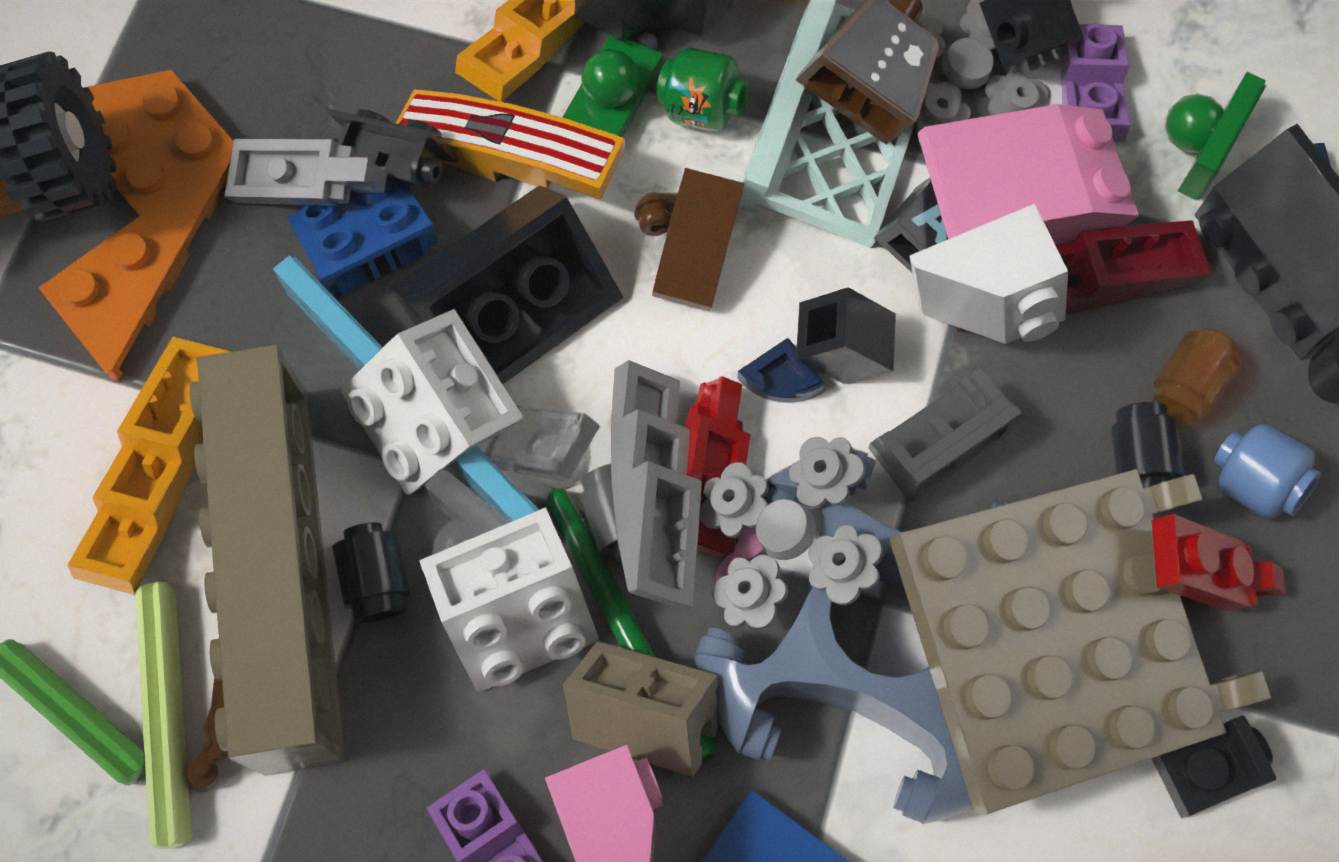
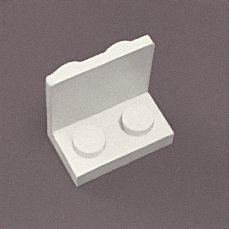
(429, 400)
(510, 600)

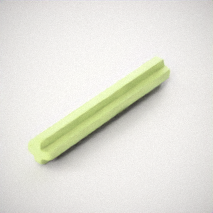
(163, 716)

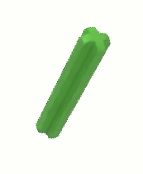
(71, 713)

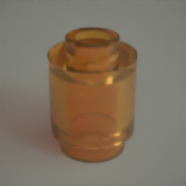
(1197, 375)

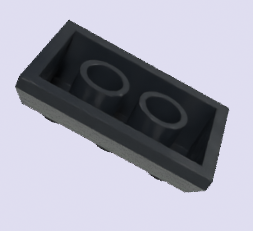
(1281, 237)
(516, 282)

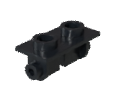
(411, 149)

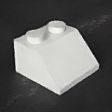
(995, 279)

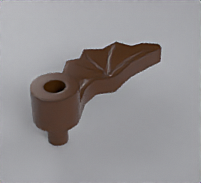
(203, 771)

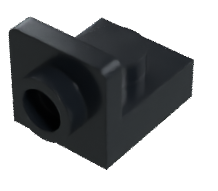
(1216, 768)

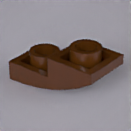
(697, 239)

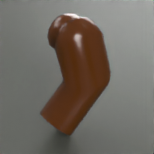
(655, 212)

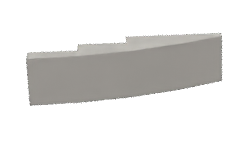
(651, 488)

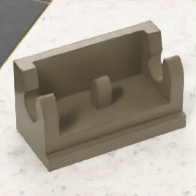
(644, 704)

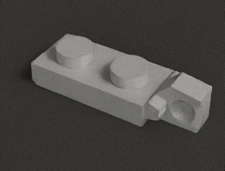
(299, 172)

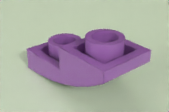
(1095, 74)
(481, 824)

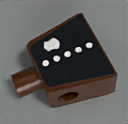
(875, 67)

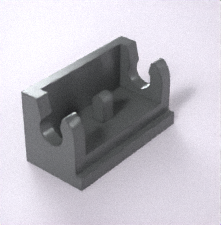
(945, 435)

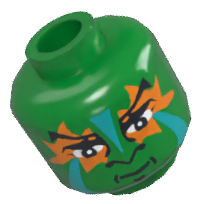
(701, 89)

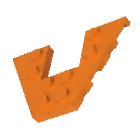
(171, 173)

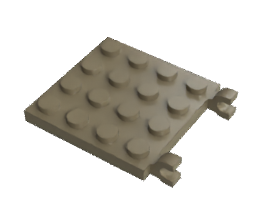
(1058, 641)

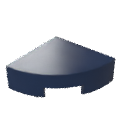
(781, 377)

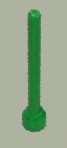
(606, 589)

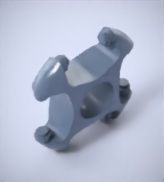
(816, 669)

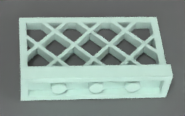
(782, 135)

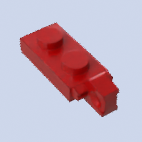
(714, 444)
(1210, 565)

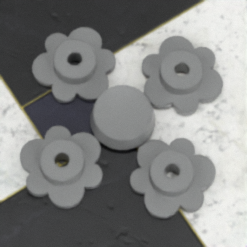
(969, 66)
(788, 531)

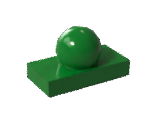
(614, 85)
(1203, 126)

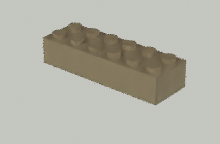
(266, 564)

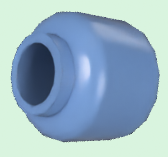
(1267, 471)

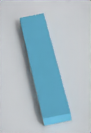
(360, 348)

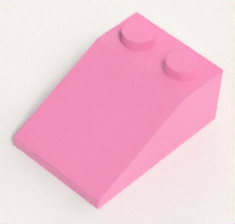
(1036, 155)
(608, 807)

